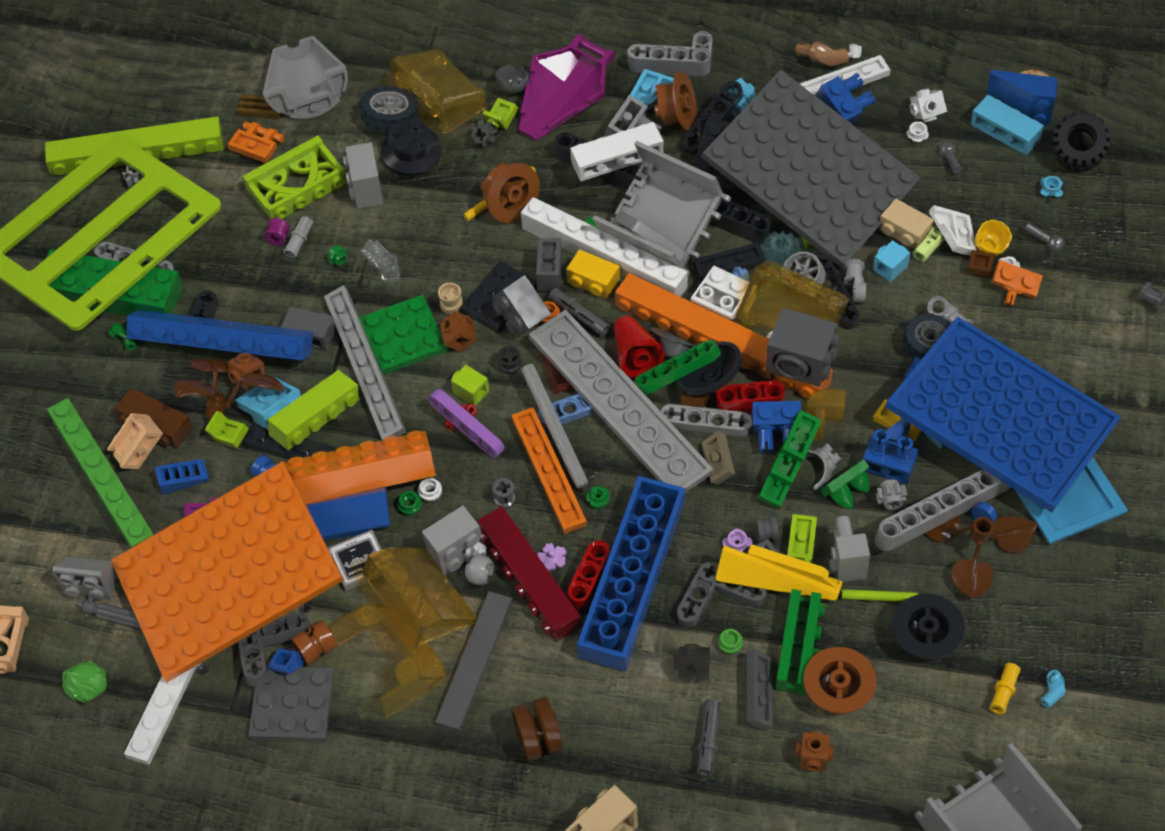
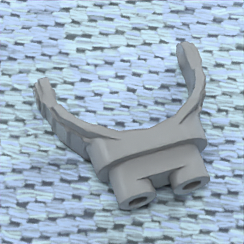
(829, 461)

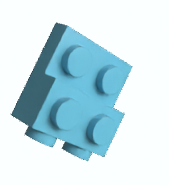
(266, 402)

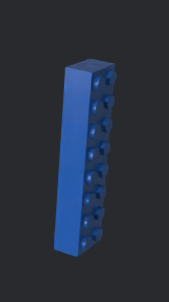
(631, 574)

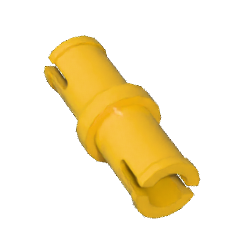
(1005, 688)

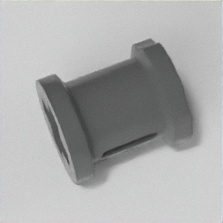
(1152, 296)
(506, 492)

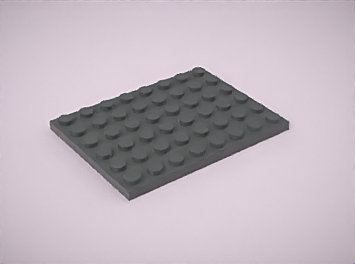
(810, 168)

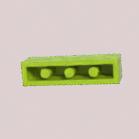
(313, 410)

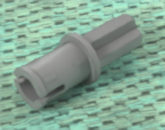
(298, 237)

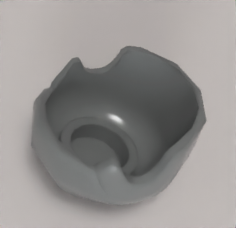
(511, 80)

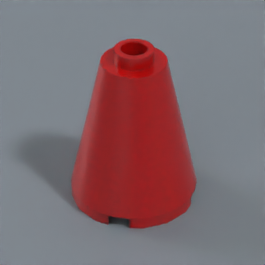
(636, 347)

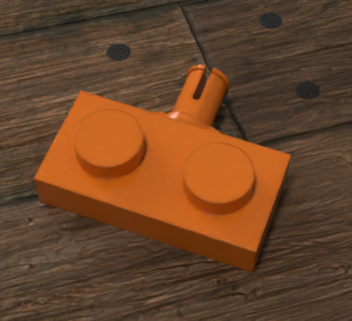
(1016, 281)

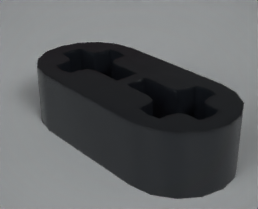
(200, 309)

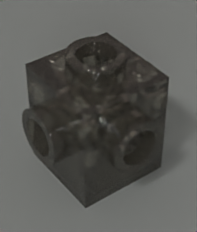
(692, 663)

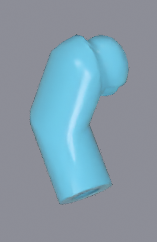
(1056, 689)

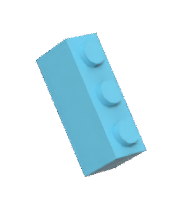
(1007, 125)

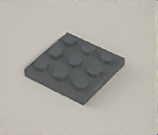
(293, 706)

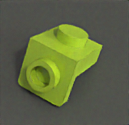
(501, 114)
(226, 430)

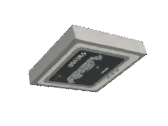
(352, 557)

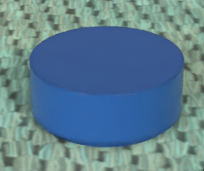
(984, 509)

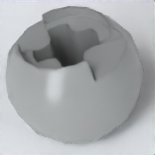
(479, 569)

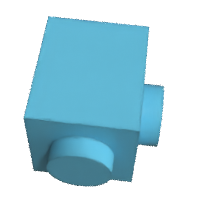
(891, 260)

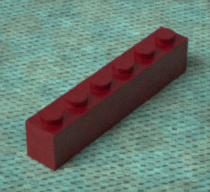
(529, 574)

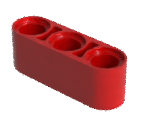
(739, 394)
(589, 565)

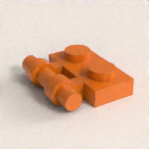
(254, 146)

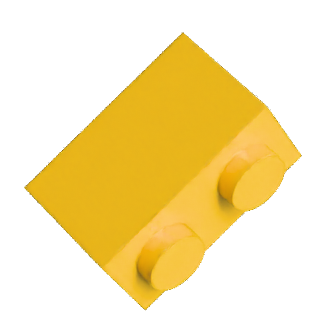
(593, 274)

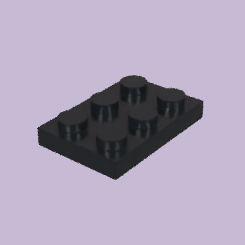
(480, 305)

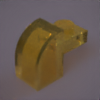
(827, 406)

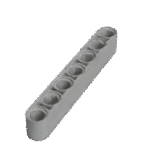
(940, 509)

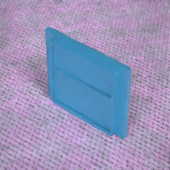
(1085, 505)

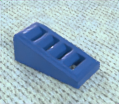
(171, 470)

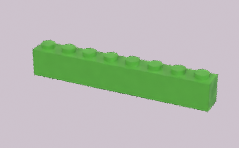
(99, 473)

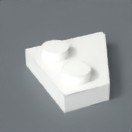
(955, 228)

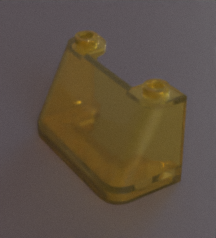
(440, 86)
(778, 288)

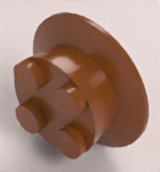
(677, 102)
(510, 190)
(840, 680)

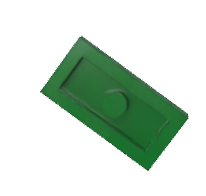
(840, 490)

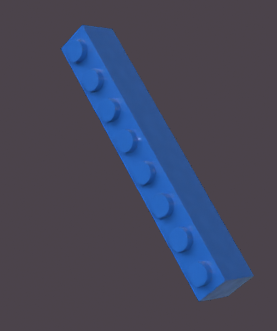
(220, 334)

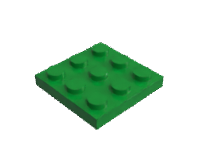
(403, 334)

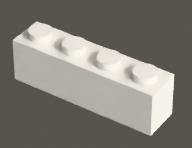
(613, 151)

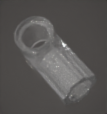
(382, 260)

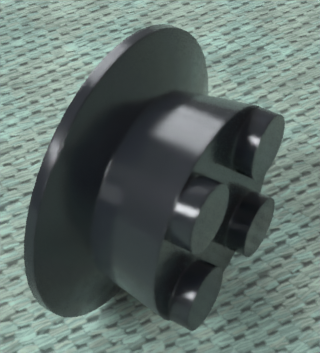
(411, 147)
(928, 626)

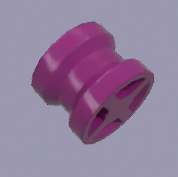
(276, 231)

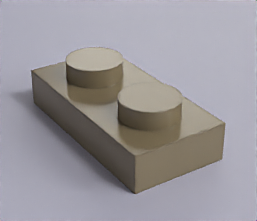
(718, 457)

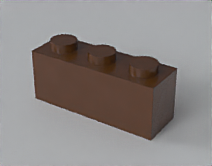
(171, 422)

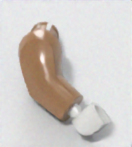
(825, 55)

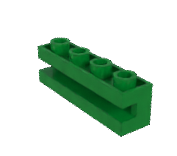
(799, 640)

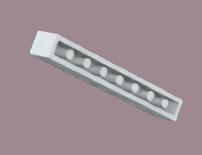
(576, 234)

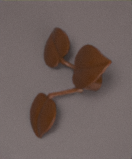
(215, 400)
(976, 577)

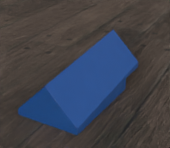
(351, 514)

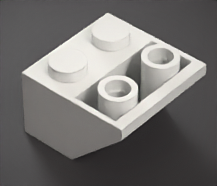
(721, 292)

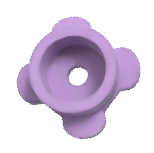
(737, 535)

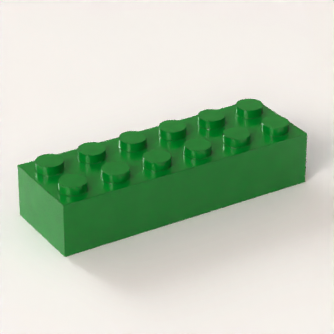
(153, 292)

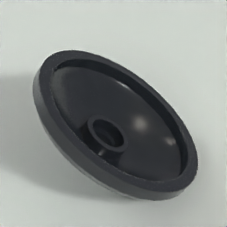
(715, 374)

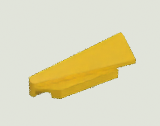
(775, 572)

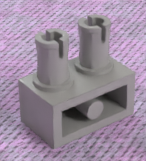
(628, 117)
(850, 552)

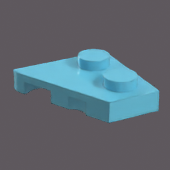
(645, 87)

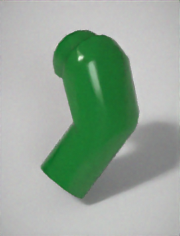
(119, 330)

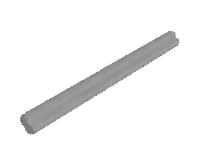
(554, 426)

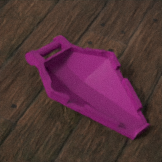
(562, 86)

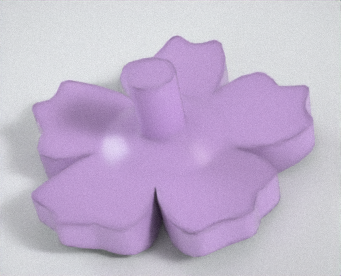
(552, 558)

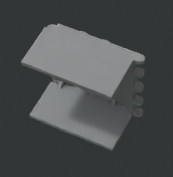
(671, 201)
(1003, 801)

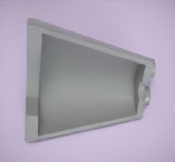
(304, 79)

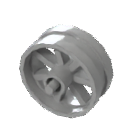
(804, 270)

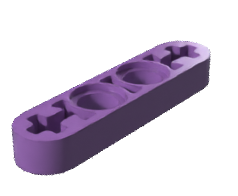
(466, 423)

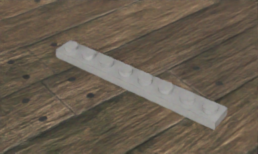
(364, 363)

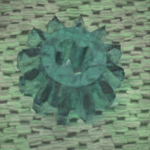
(780, 247)

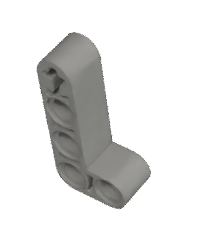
(671, 59)

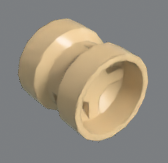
(450, 298)

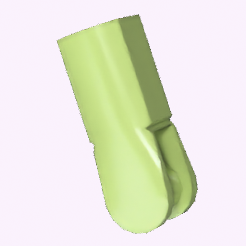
(928, 245)

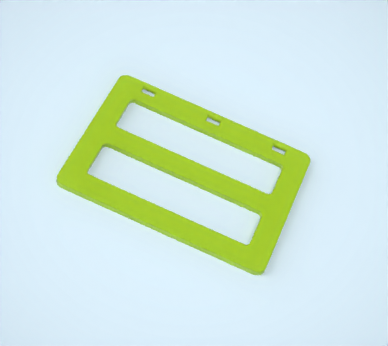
(157, 177)

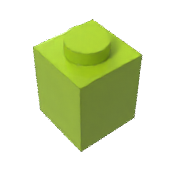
(469, 385)

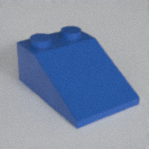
(1025, 92)

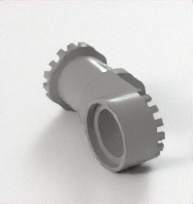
(855, 280)
(950, 311)

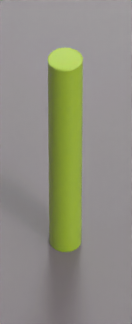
(876, 595)

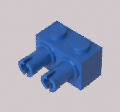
(838, 97)
(773, 418)
(890, 458)

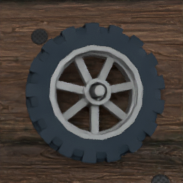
(387, 107)

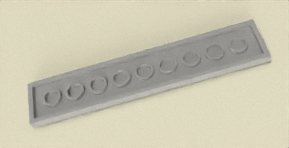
(620, 402)

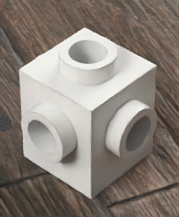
(927, 104)

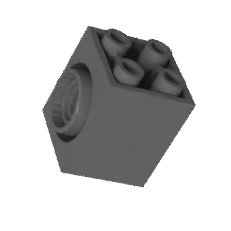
(802, 347)

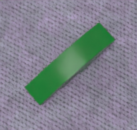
(789, 459)

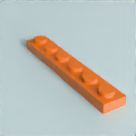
(549, 470)

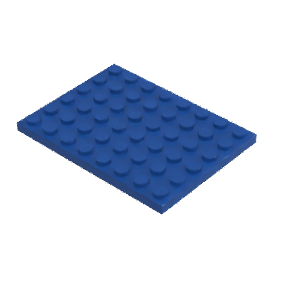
(1003, 413)

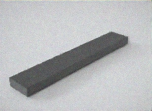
(474, 662)

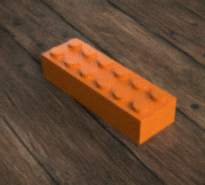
(362, 467)

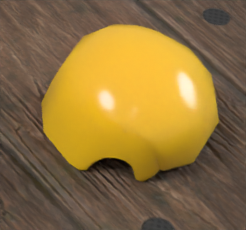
(993, 237)

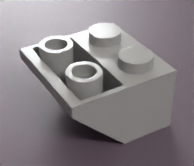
(86, 577)

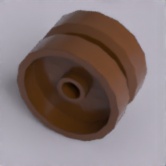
(537, 728)

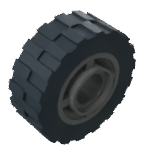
(920, 330)

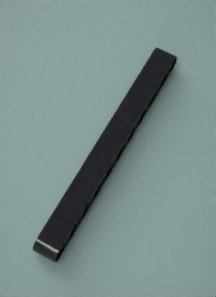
(734, 217)

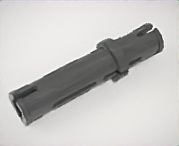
(560, 298)
(707, 747)

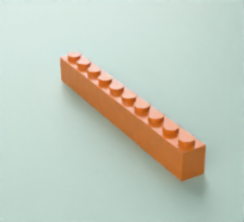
(699, 325)

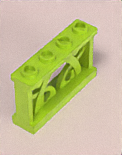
(293, 199)

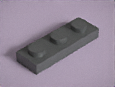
(759, 690)

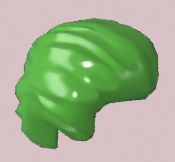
(84, 681)

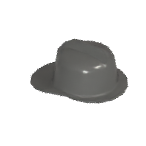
(671, 343)

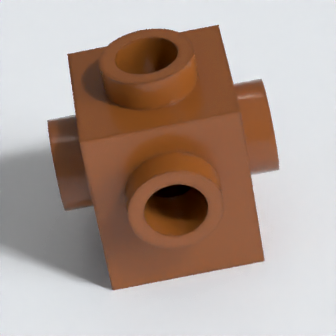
(458, 331)
(242, 365)
(814, 751)

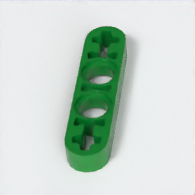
(656, 378)

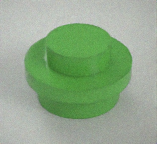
(730, 641)

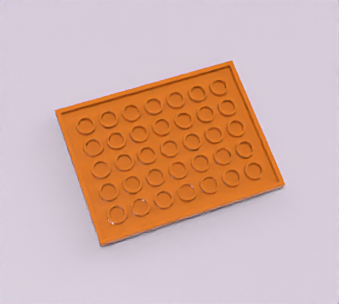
(226, 571)

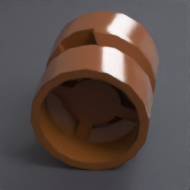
(314, 642)

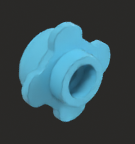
(1051, 186)

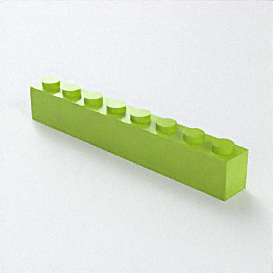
(159, 141)

